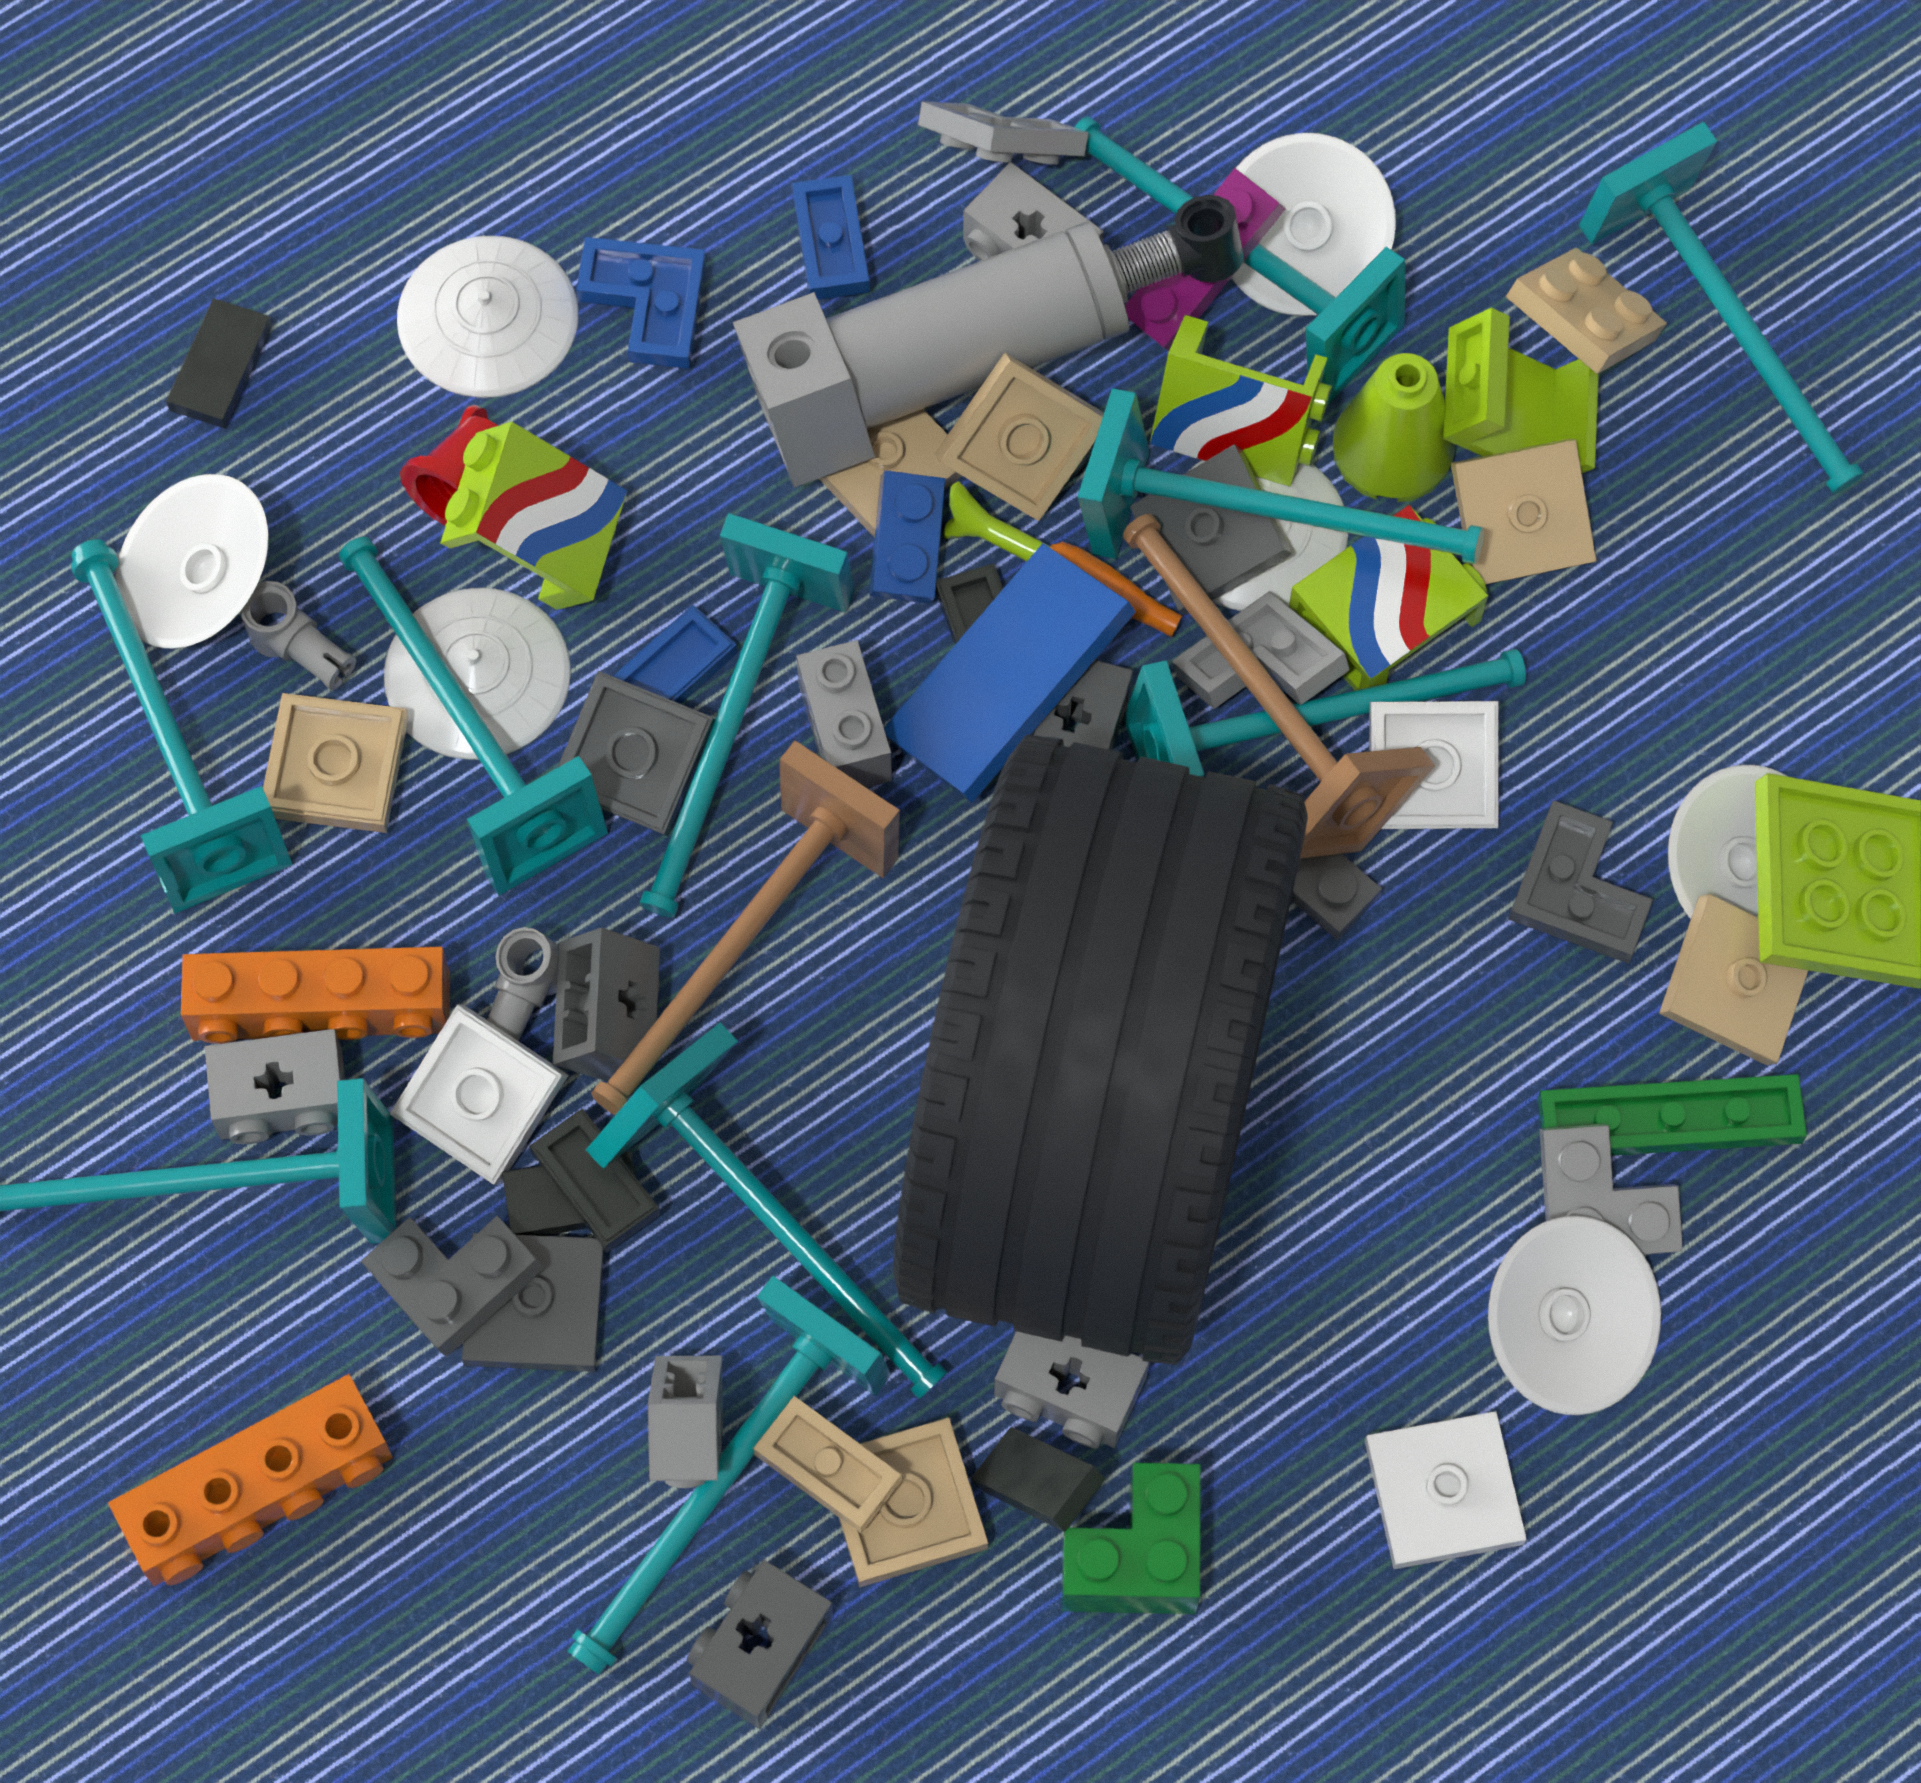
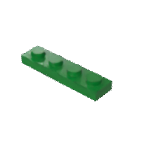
(1684, 1113)

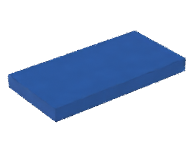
(1008, 671)

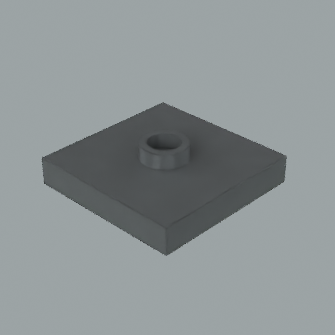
(1213, 542)
(638, 750)
(552, 1317)

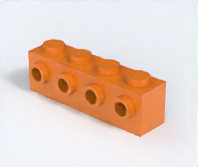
(313, 991)
(250, 1482)

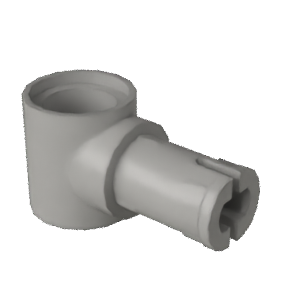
(294, 636)
(518, 992)

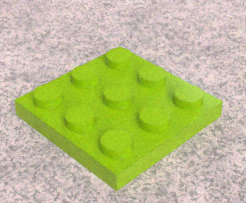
(1838, 880)

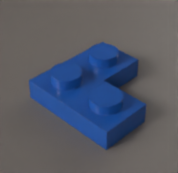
(657, 282)

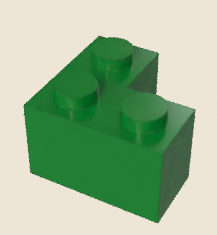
(1152, 1562)

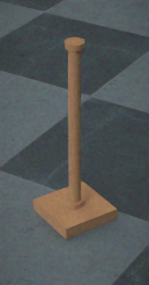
(1353, 793)
(836, 813)

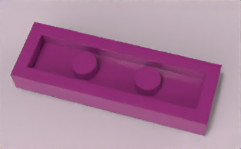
(1162, 306)

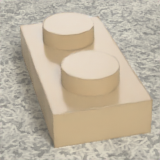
(827, 1464)

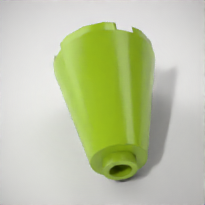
(1394, 431)

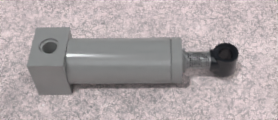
(942, 338)

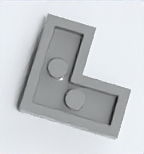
(1002, 136)
(1283, 643)
(1581, 1184)

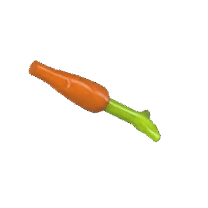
(974, 521)

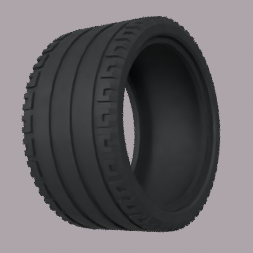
(1095, 1048)

